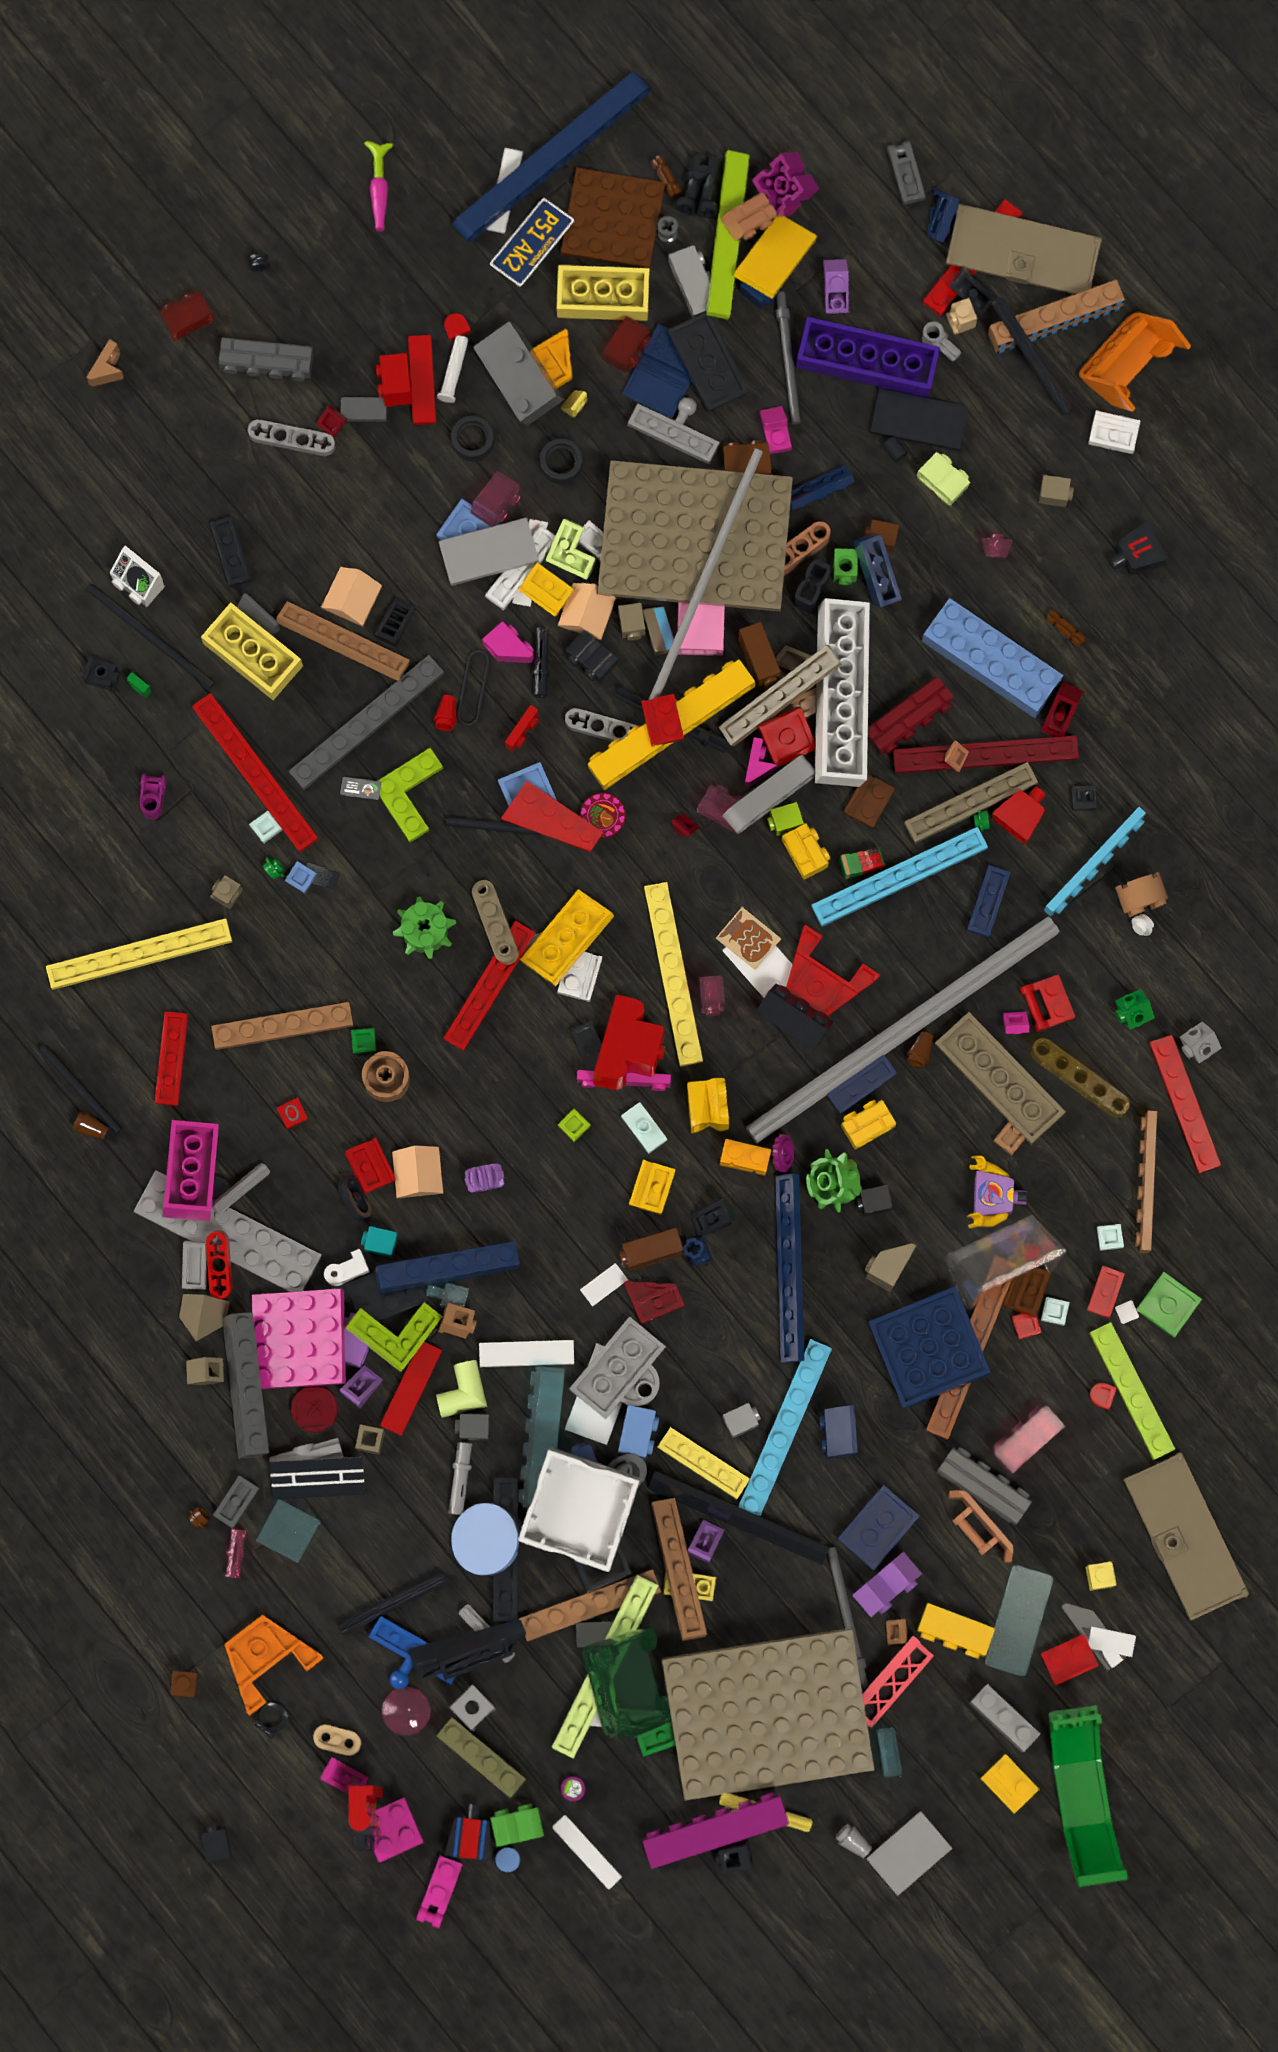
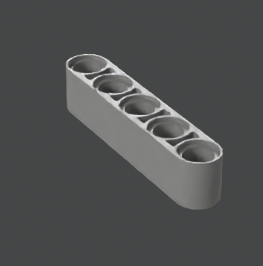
(769, 794)

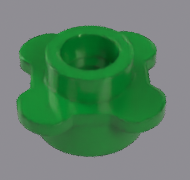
(273, 868)

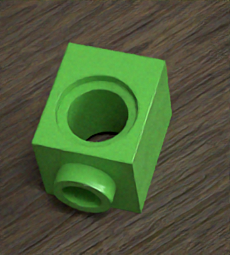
(849, 557)

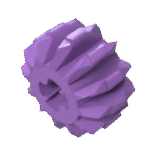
(484, 1178)

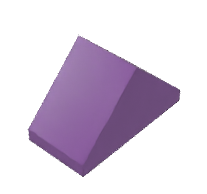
(361, 1386)
(705, 1541)

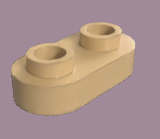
(337, 1740)

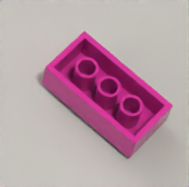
(190, 1170)

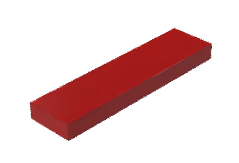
(422, 380)
(171, 1058)
(411, 1388)

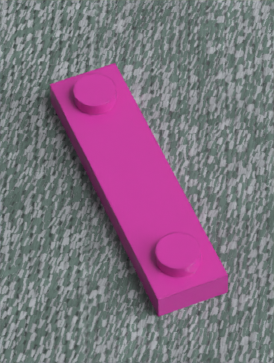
(657, 1082)

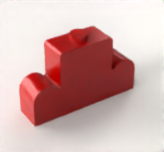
(628, 1045)

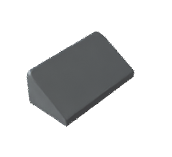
(258, 614)

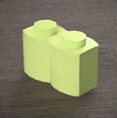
(943, 478)

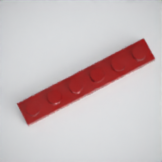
(942, 295)
(486, 992)
(1185, 1104)

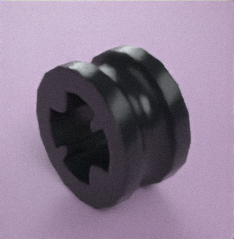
(259, 262)

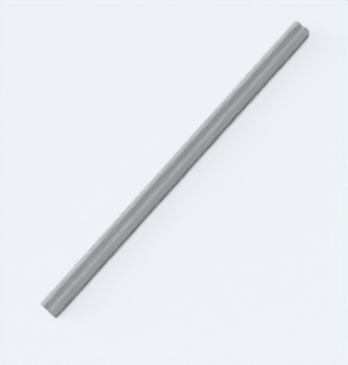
(902, 1029)

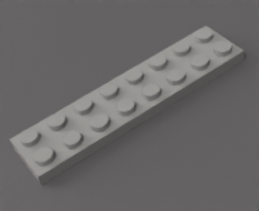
(251, 1243)

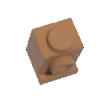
(455, 1313)

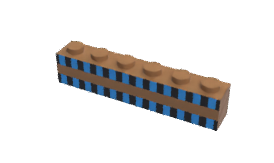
(1060, 315)

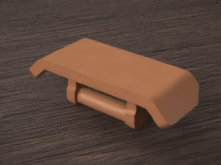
(997, 1535)

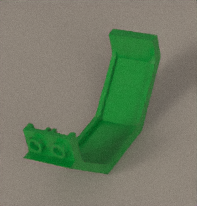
(1084, 1796)

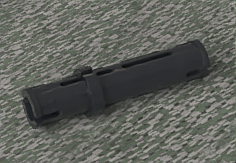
(540, 688)

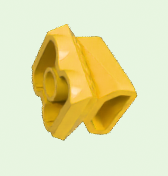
(708, 1105)

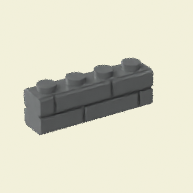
(266, 358)
(983, 1486)

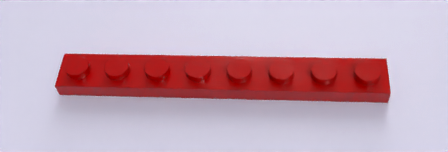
(255, 773)

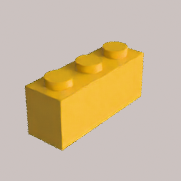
(955, 1631)

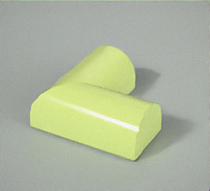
(564, 551)
(468, 1396)

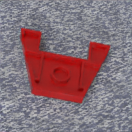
(818, 984)

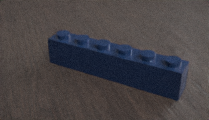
(446, 1267)

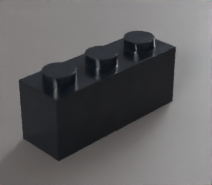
(794, 1016)

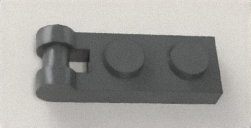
(906, 173)

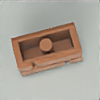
(749, 216)

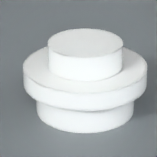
(1142, 925)

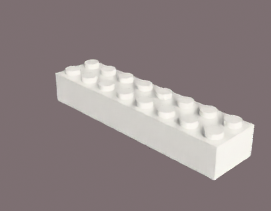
(843, 694)

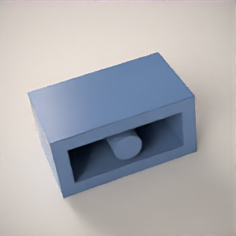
(637, 1432)

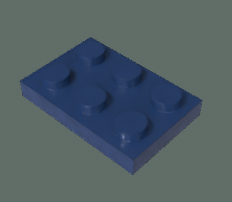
(878, 1527)

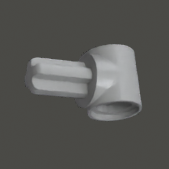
(945, 345)

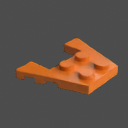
(258, 1650)

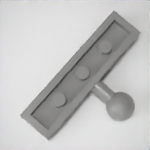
(674, 432)

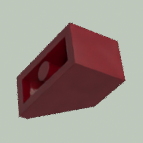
(1062, 710)

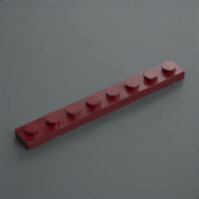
(988, 754)

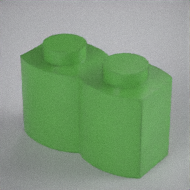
(516, 1826)

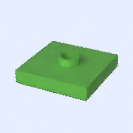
(1168, 1304)

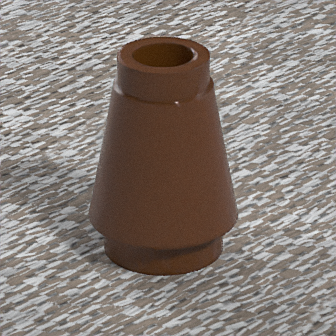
(920, 1051)
(89, 1126)

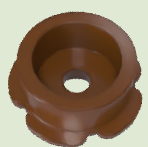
(199, 1517)

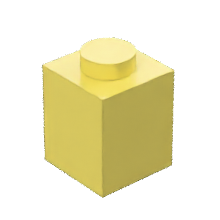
(1100, 1576)

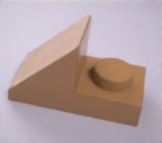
(102, 371)

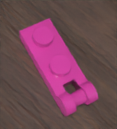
(439, 1891)

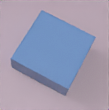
(301, 877)

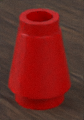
(446, 714)

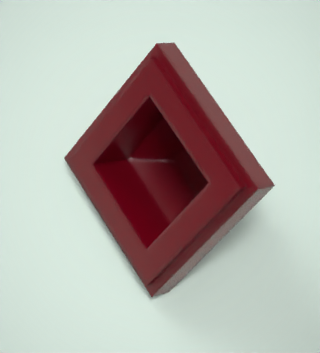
(684, 825)

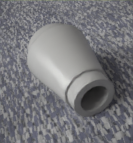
(852, 1840)

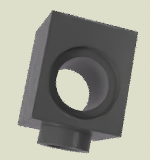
(472, 1427)

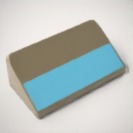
(658, 630)

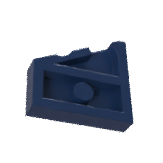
(942, 215)

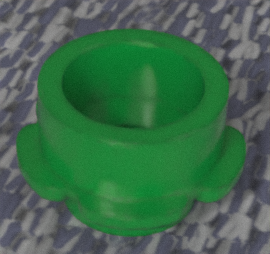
(982, 820)

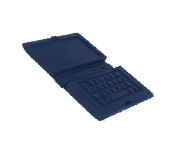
(659, 376)

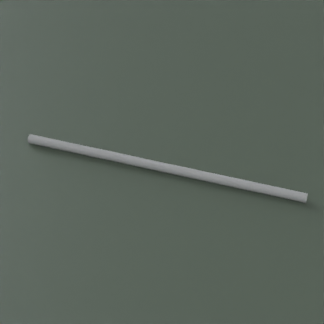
(706, 574)

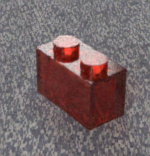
(186, 315)
(626, 344)

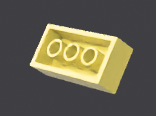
(602, 292)
(251, 651)

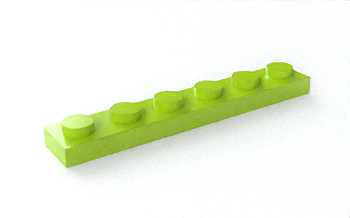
(1132, 1391)

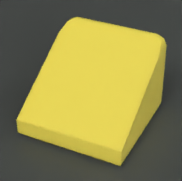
(574, 403)

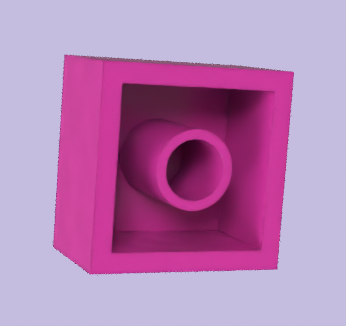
(398, 1830)

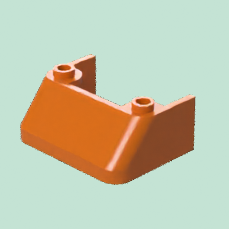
(1127, 353)

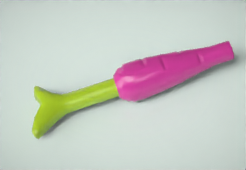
(378, 185)

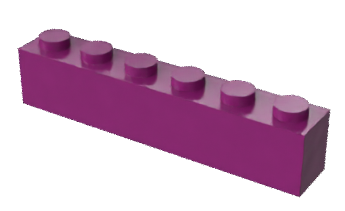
(716, 1830)

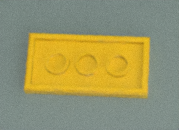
(775, 256)
(567, 937)

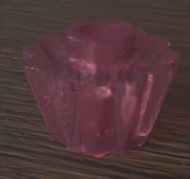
(996, 545)

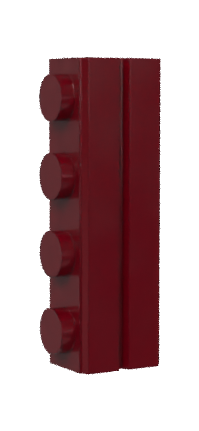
(909, 715)

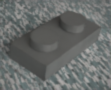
(236, 1502)

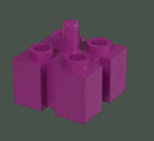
(786, 183)

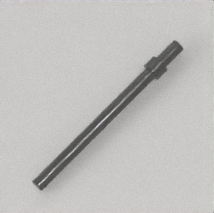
(783, 316)
(846, 1612)

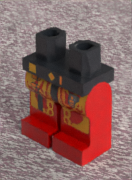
(363, 1816)

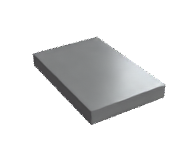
(909, 1853)

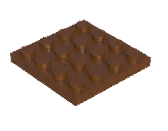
(613, 218)

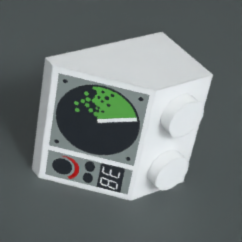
(136, 577)

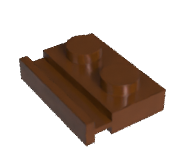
(869, 801)
(1028, 1291)

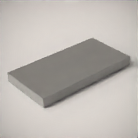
(488, 551)

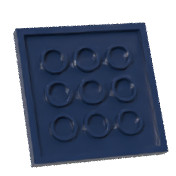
(929, 1347)

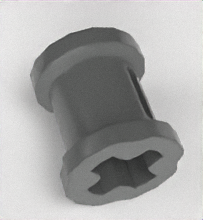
(669, 223)

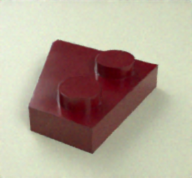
(653, 1299)

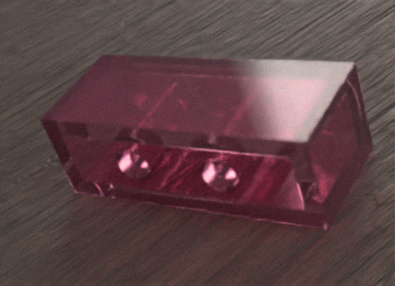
(1027, 1439)

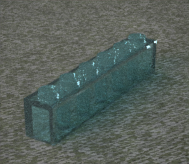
(542, 1426)

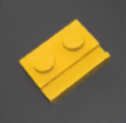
(546, 589)
(652, 1187)
(1009, 1784)

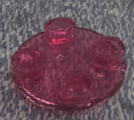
(406, 1711)

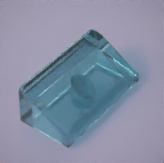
(889, 1752)

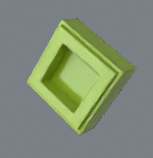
(574, 1125)

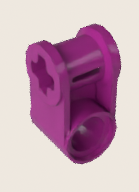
(152, 791)

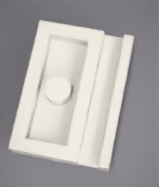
(1114, 432)
(581, 978)

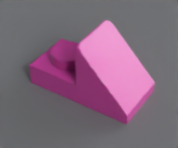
(775, 429)
(756, 769)
(342, 1776)

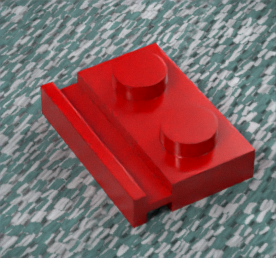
(662, 720)
(370, 1166)
(1069, 1659)

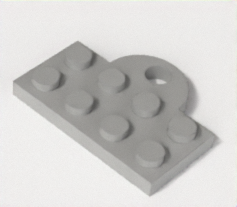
(621, 1370)

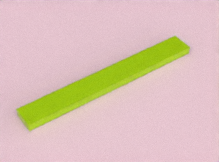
(725, 246)

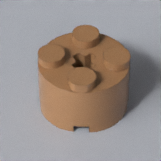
(1142, 893)
(377, 1066)

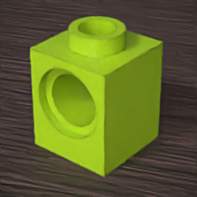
(785, 819)

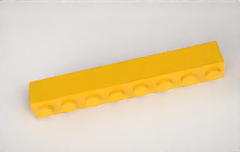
(693, 710)

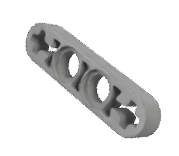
(292, 434)
(609, 724)

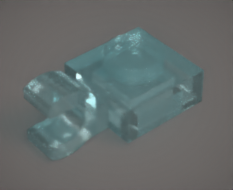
(451, 1294)

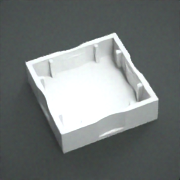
(579, 1509)

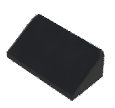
(971, 287)

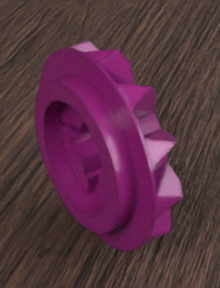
(783, 1153)

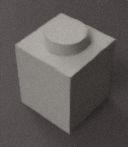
(741, 1420)

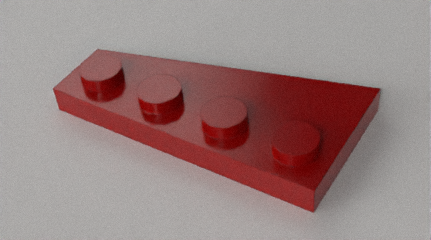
(543, 814)

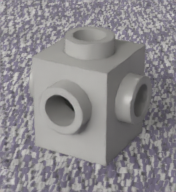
(1200, 1042)

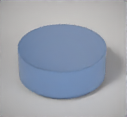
(507, 1859)

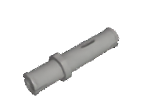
(460, 1478)

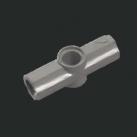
(323, 1450)

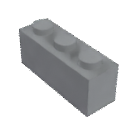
(691, 278)
(1004, 1718)

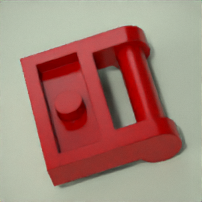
(1054, 999)

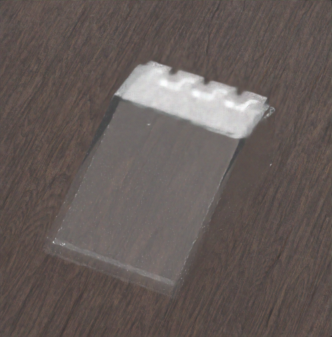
(1002, 1257)

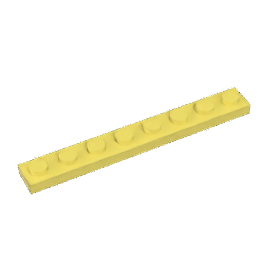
(138, 954)
(673, 974)

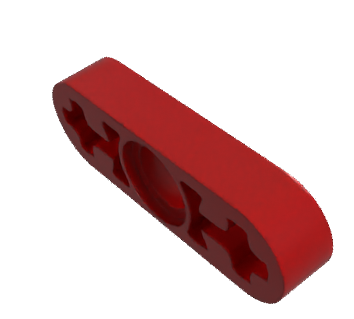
(225, 1281)

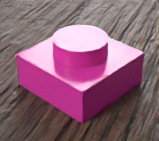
(1016, 1022)

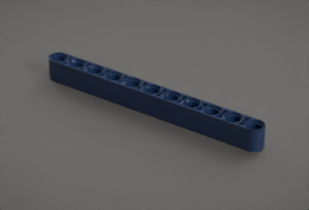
(551, 156)

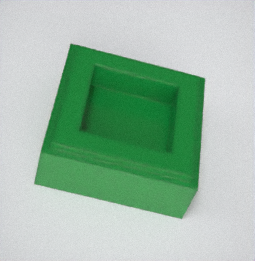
(139, 685)
(363, 1041)

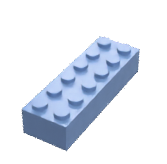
(992, 658)

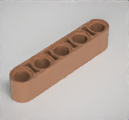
(808, 539)

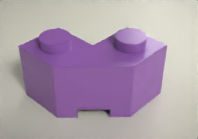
(887, 1584)

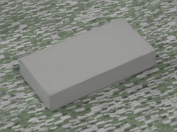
(194, 1265)

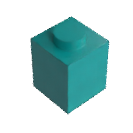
(379, 1241)

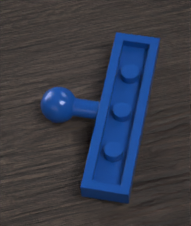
(398, 1641)

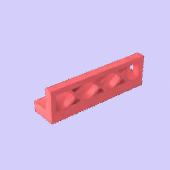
(886, 1674)

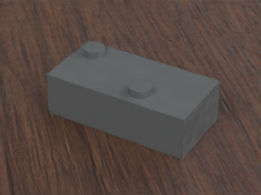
(518, 373)

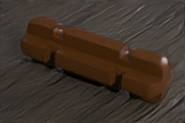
(666, 176)
(1066, 628)

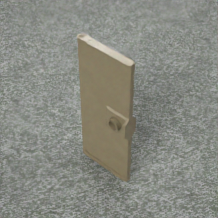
(1023, 250)
(1186, 1536)

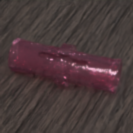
(237, 1537)

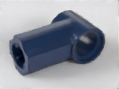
(697, 1251)

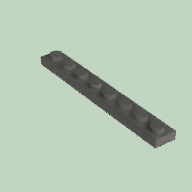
(366, 722)

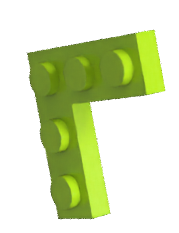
(400, 781)
(395, 1349)

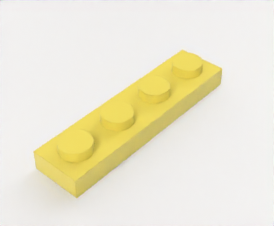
(703, 1463)

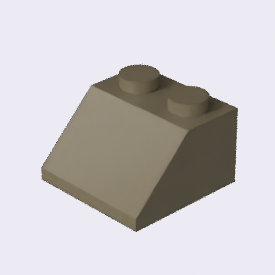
(888, 1266)

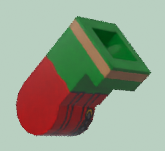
(861, 862)

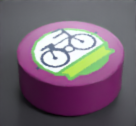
(573, 1788)

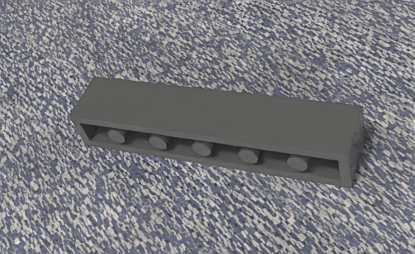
(245, 1385)

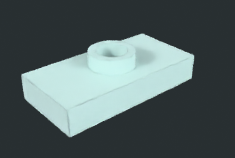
(644, 1128)

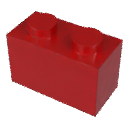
(395, 380)

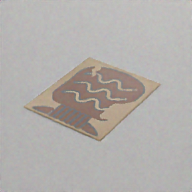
(748, 938)

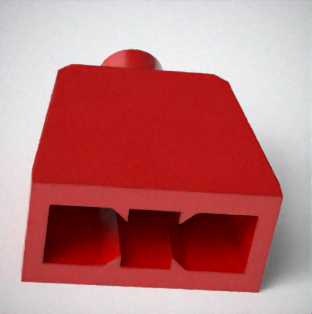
(1021, 814)

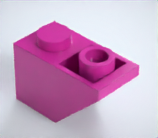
(506, 646)

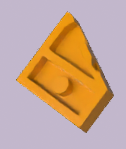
(556, 357)

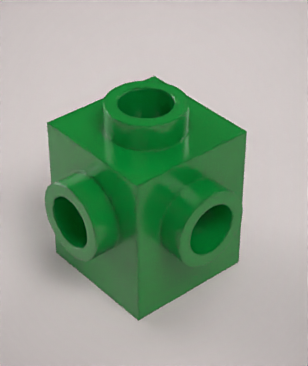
(1134, 1009)

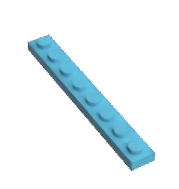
(899, 876)
(785, 1428)

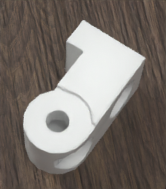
(347, 1271)

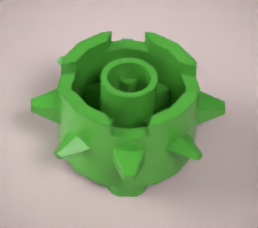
(425, 940)
(833, 1180)

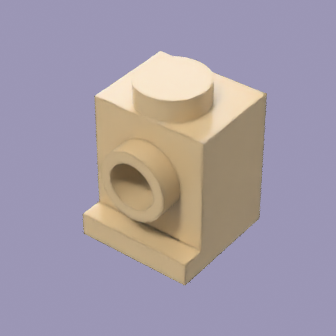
(962, 316)

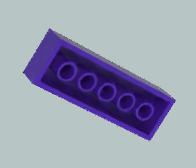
(868, 357)

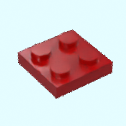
(787, 736)

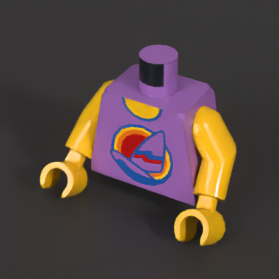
(993, 1194)

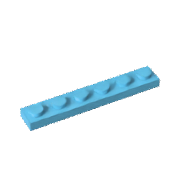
(1089, 870)

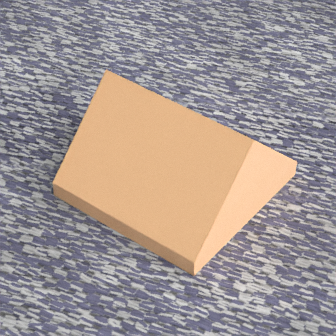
(352, 595)
(587, 610)
(417, 1171)

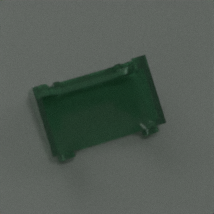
(626, 1684)

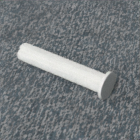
(453, 370)

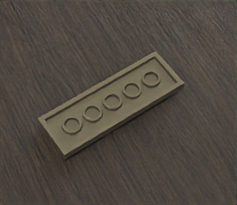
(1000, 1078)

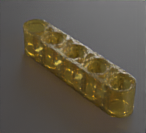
(1085, 1088)

